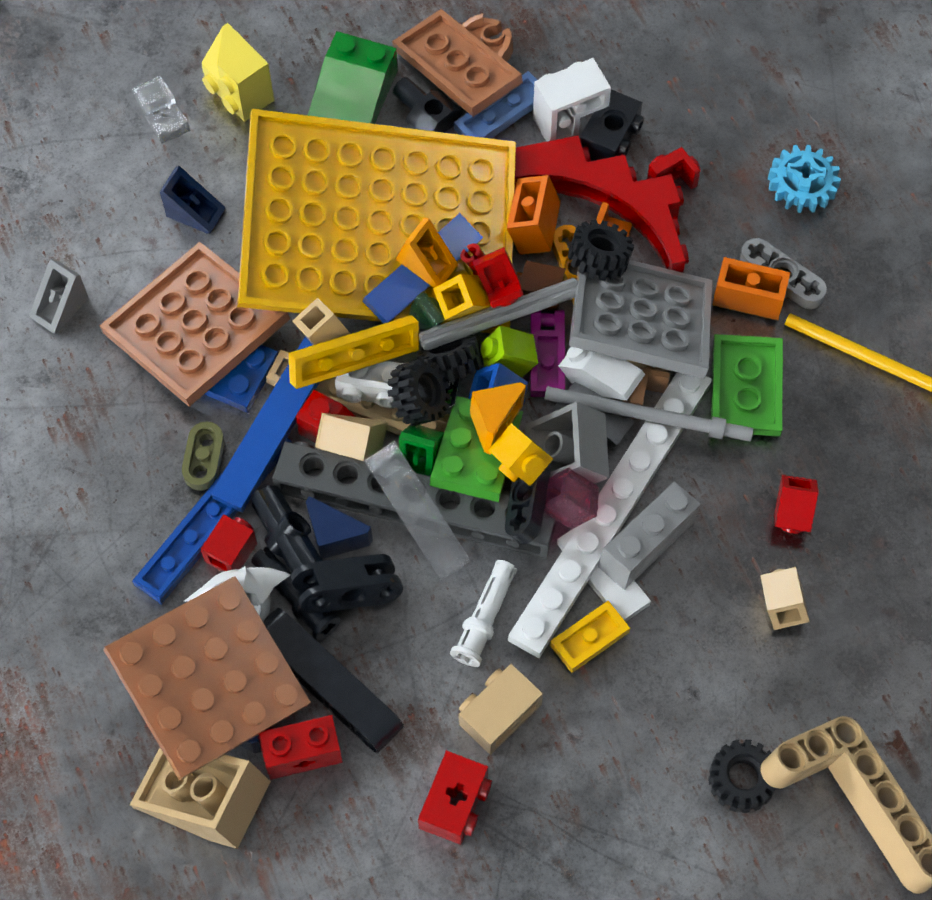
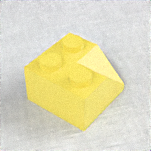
(237, 74)

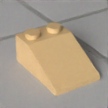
(210, 802)

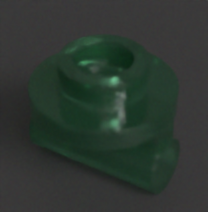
(426, 311)

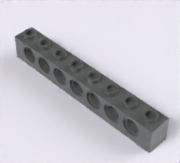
(362, 498)

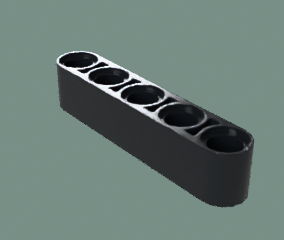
(333, 683)

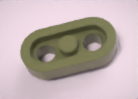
(201, 457)

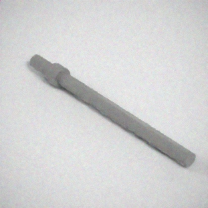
(716, 427)

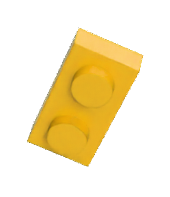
(589, 636)

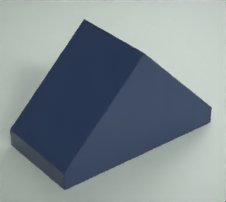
(190, 202)
(336, 531)

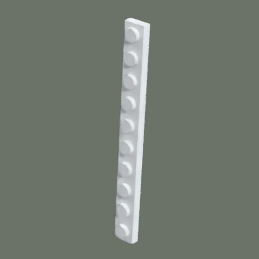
(615, 504)

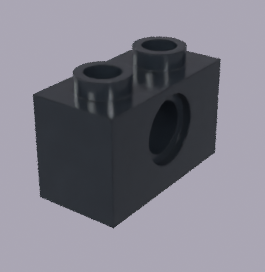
(622, 115)

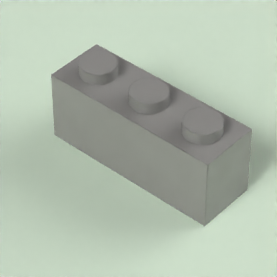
(649, 535)

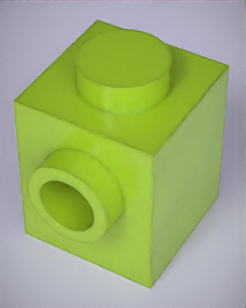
(510, 348)

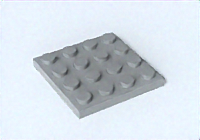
(645, 318)

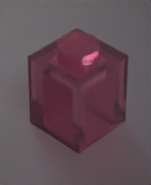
(571, 498)

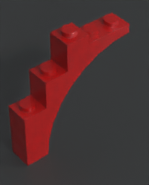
(648, 204)

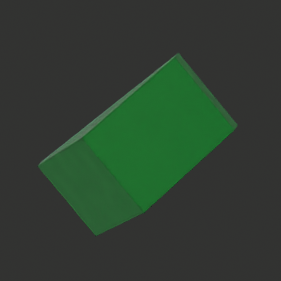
(420, 447)

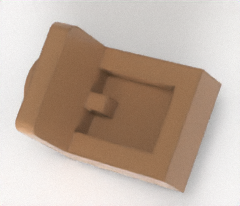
(654, 380)

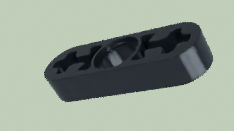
(526, 517)

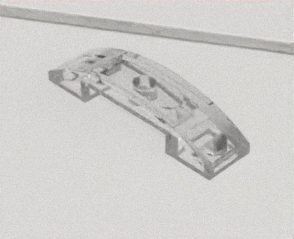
(417, 510)

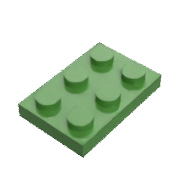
(748, 382)
(462, 461)

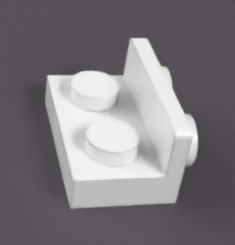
(367, 384)

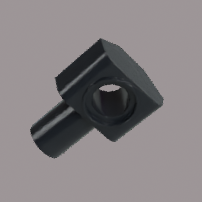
(424, 105)

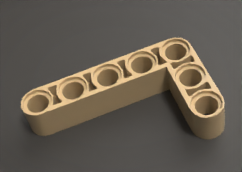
(869, 788)

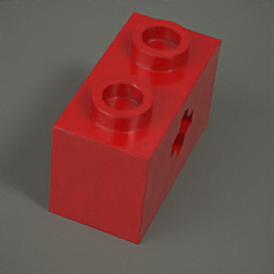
(300, 747)
(455, 776)

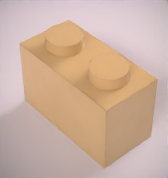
(499, 708)

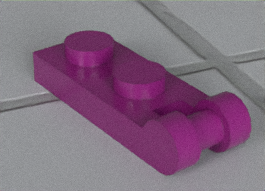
(550, 351)

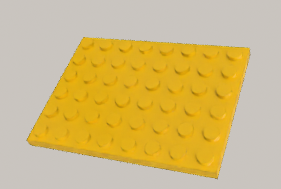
(342, 198)

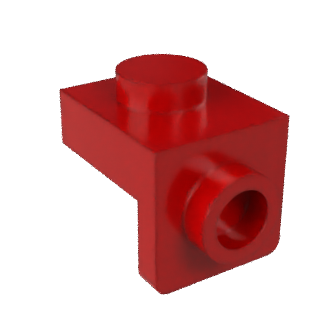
(678, 164)
(498, 278)

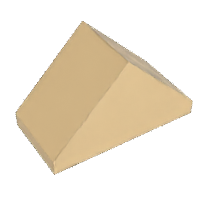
(350, 435)

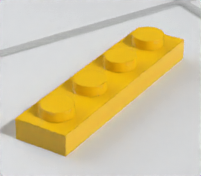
(353, 351)

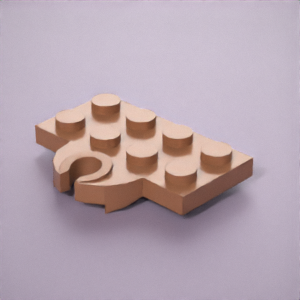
(462, 58)

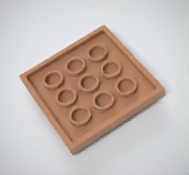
(190, 326)
(206, 677)

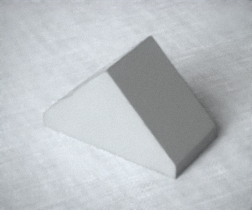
(58, 296)

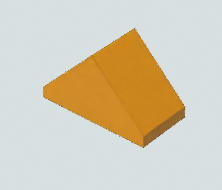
(427, 254)
(495, 410)

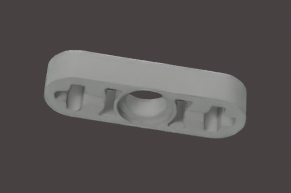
(808, 279)

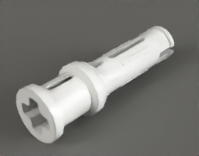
(479, 626)

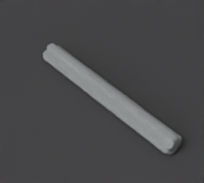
(493, 317)

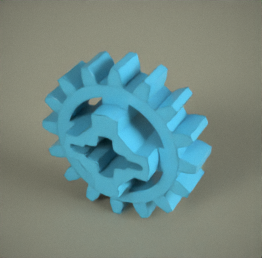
(804, 178)

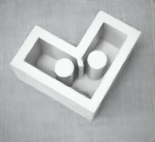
(567, 97)

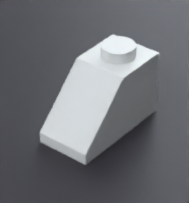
(601, 373)

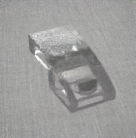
(160, 109)

